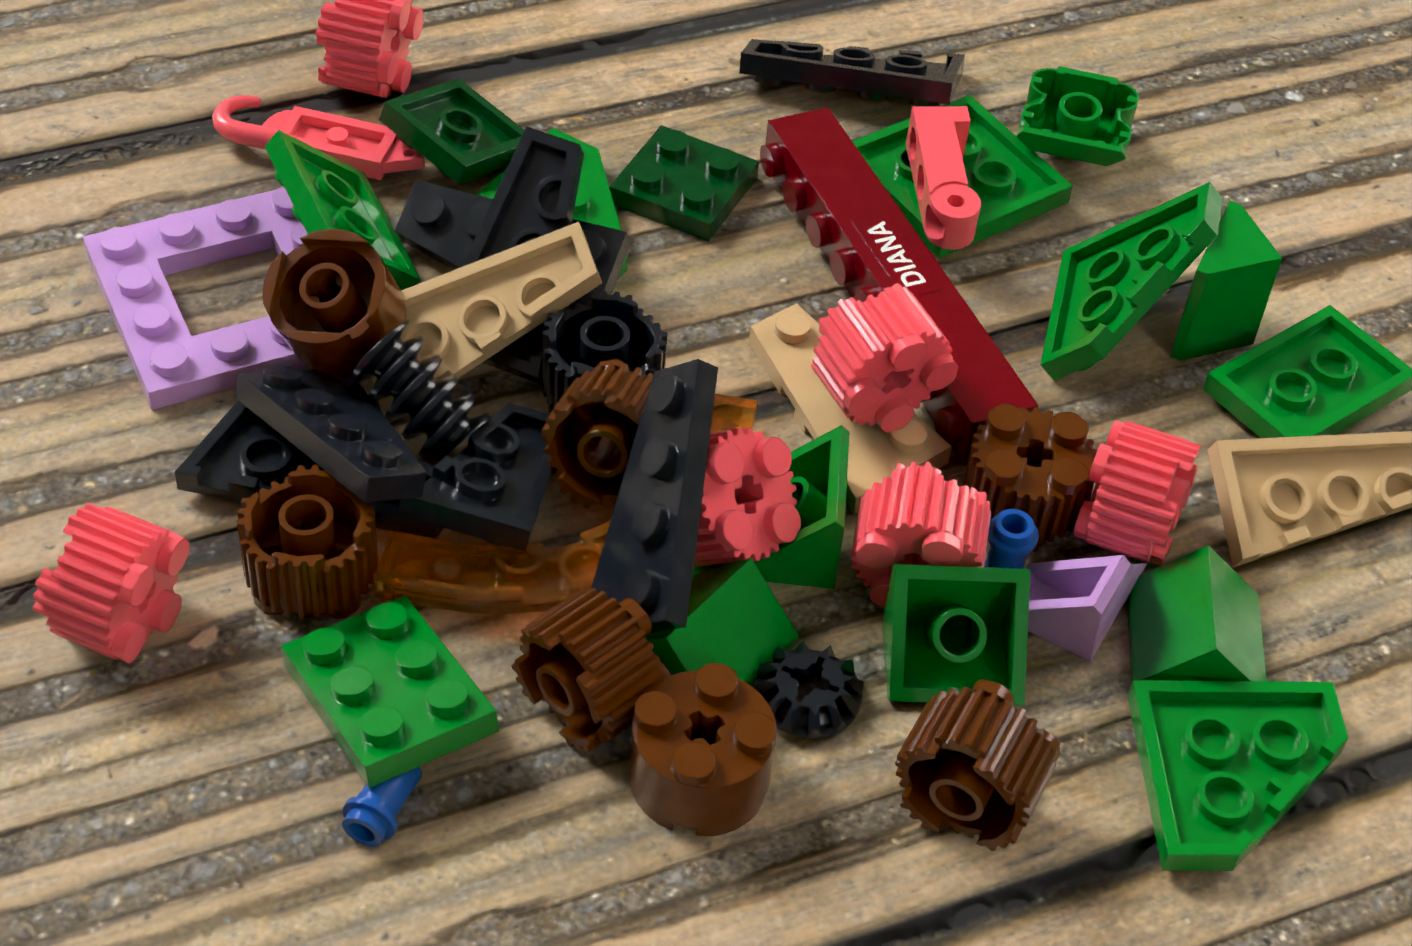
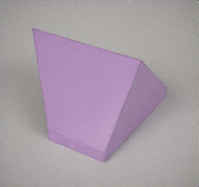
(1079, 600)

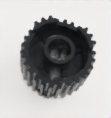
(595, 333)

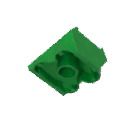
(1078, 115)

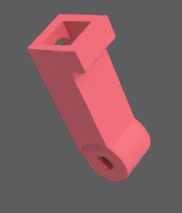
(936, 156)

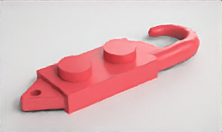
(353, 141)

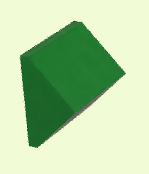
(1228, 288)
(821, 490)
(728, 622)
(1195, 623)
(955, 629)

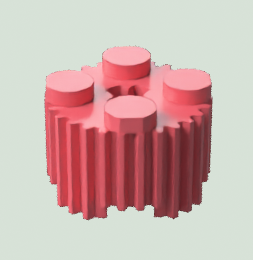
(368, 44)
(882, 357)
(1138, 491)
(745, 498)
(917, 522)
(112, 582)

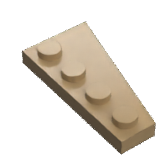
(496, 300)
(786, 352)
(1307, 487)

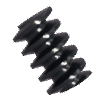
(418, 393)

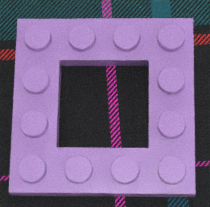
(131, 276)

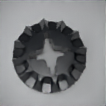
(824, 709)

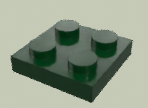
(454, 129)
(684, 182)

